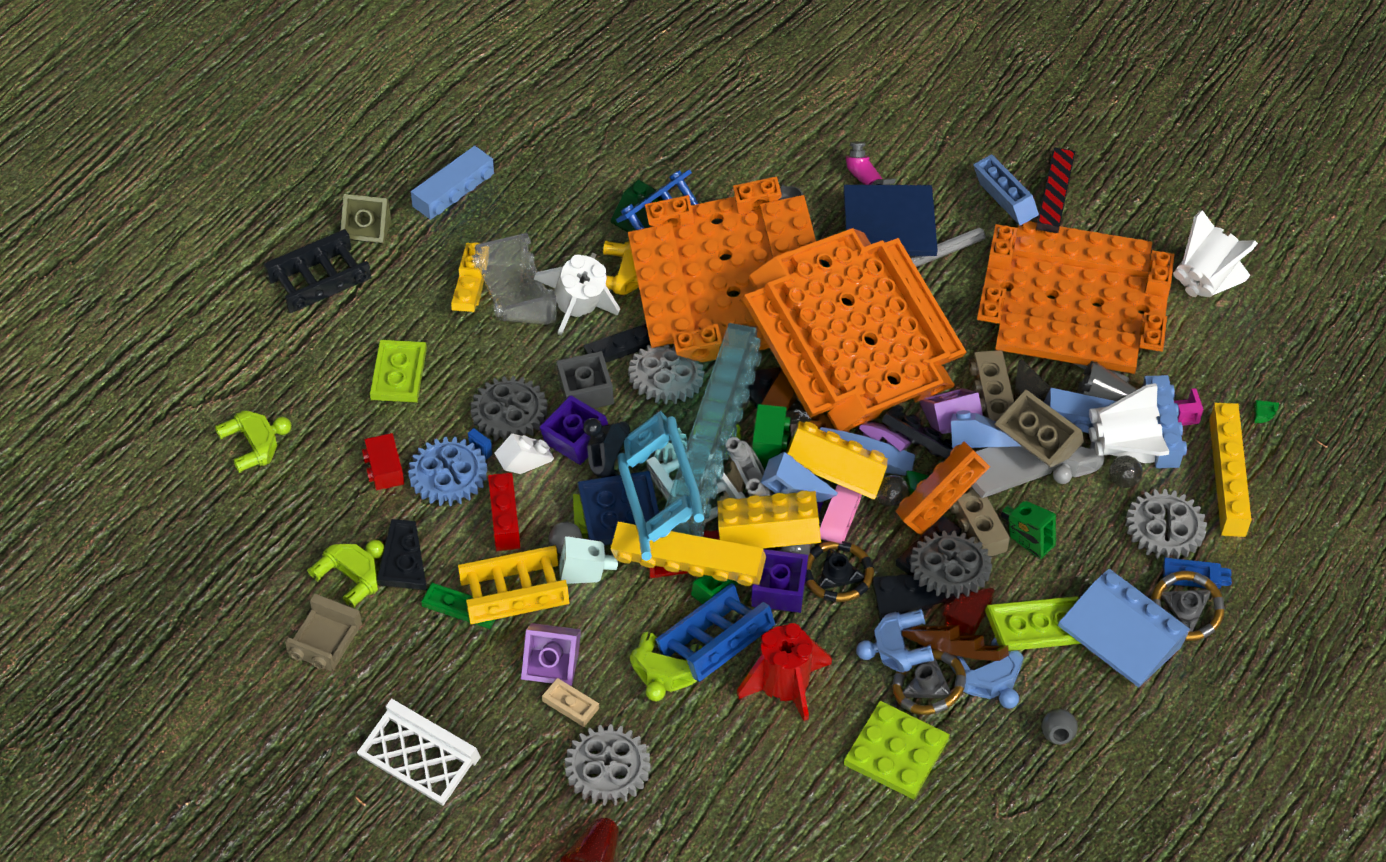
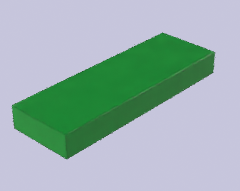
(450, 603)

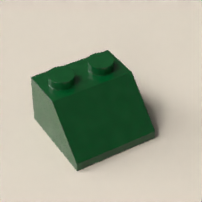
(634, 195)

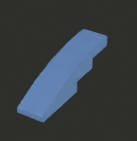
(897, 462)

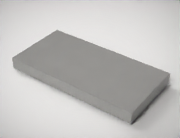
(1008, 469)

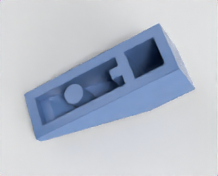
(978, 431)

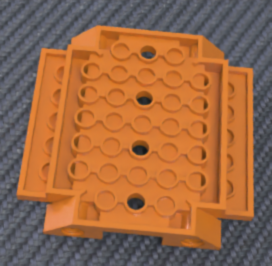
(681, 269)
(1078, 271)
(823, 339)

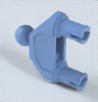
(891, 643)
(995, 678)

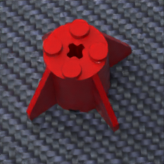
(785, 666)

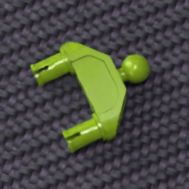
(259, 435)
(355, 564)
(660, 671)

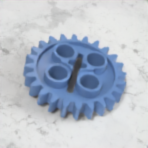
(436, 482)

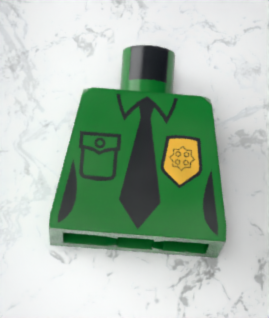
(1032, 527)

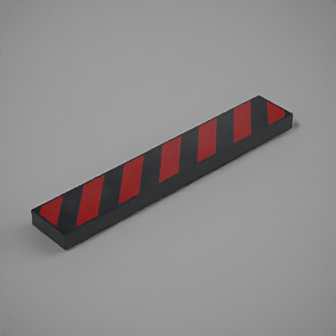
(1055, 190)

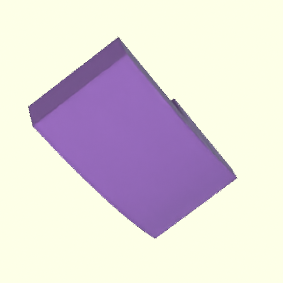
(880, 432)

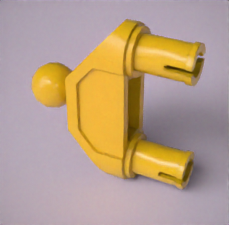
(626, 279)

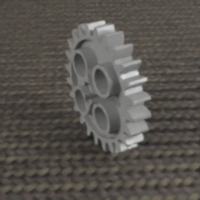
(665, 374)
(1183, 522)
(606, 785)

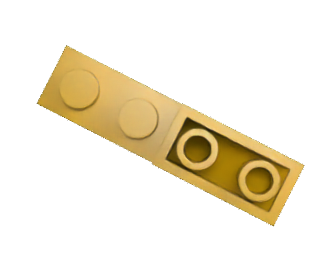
(469, 283)

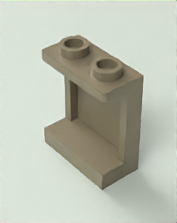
(324, 633)

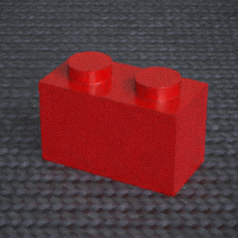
(384, 462)

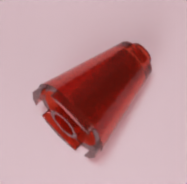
(595, 844)

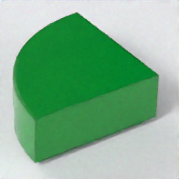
(1264, 411)

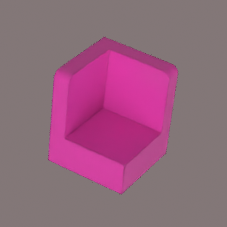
(1190, 409)

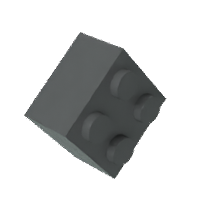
(586, 379)

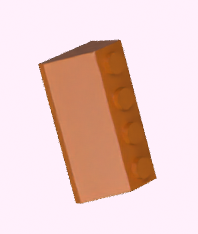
(942, 488)

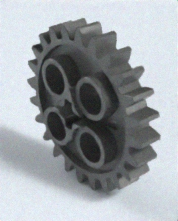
(508, 408)
(950, 564)

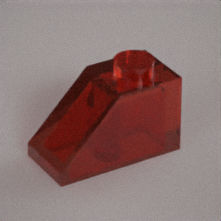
(969, 611)

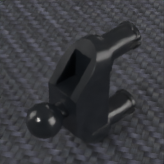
(604, 445)

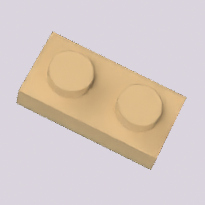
(570, 702)

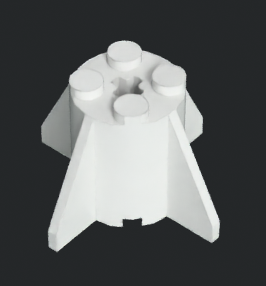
(1212, 259)
(579, 287)
(1129, 427)

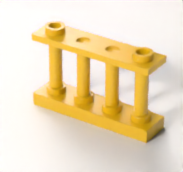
(517, 601)

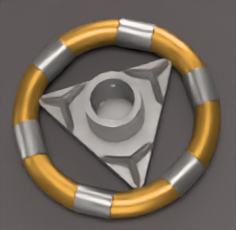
(1189, 604)
(930, 684)

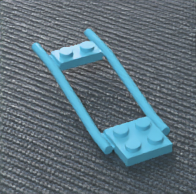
(638, 446)

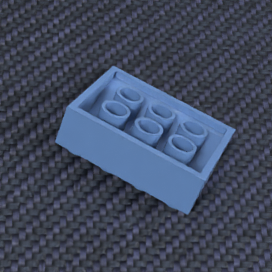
(1124, 628)

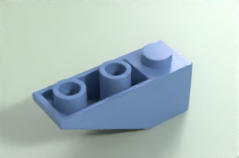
(788, 476)

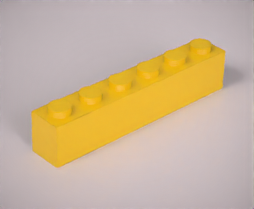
(1230, 470)
(692, 554)

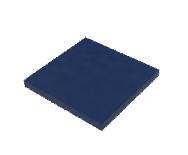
(893, 213)

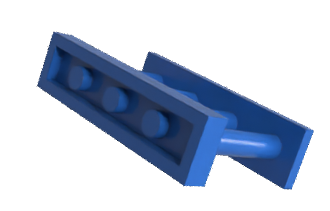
(675, 179)
(724, 646)

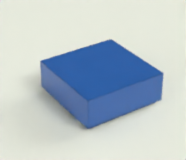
(480, 442)

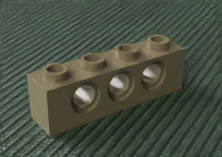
(991, 383)
(981, 518)

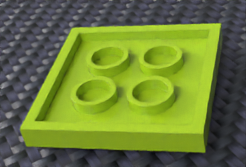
(896, 750)

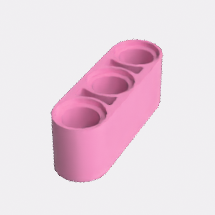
(839, 515)

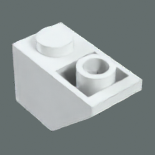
(523, 454)

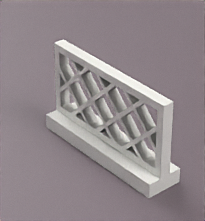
(434, 736)

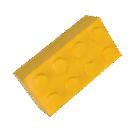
(770, 520)

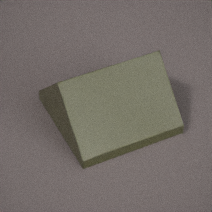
(366, 217)

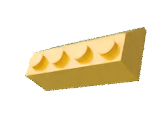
(838, 459)

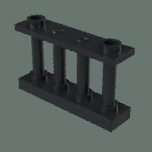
(310, 255)

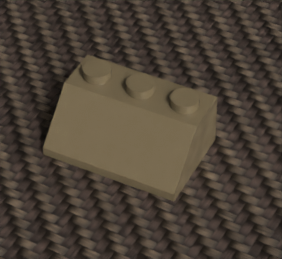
(1040, 429)

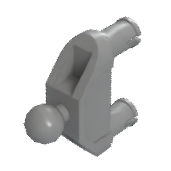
(1080, 463)
(748, 466)

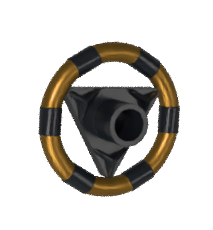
(839, 572)

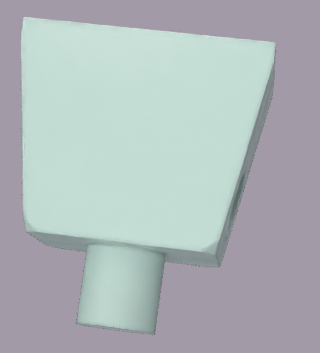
(584, 561)

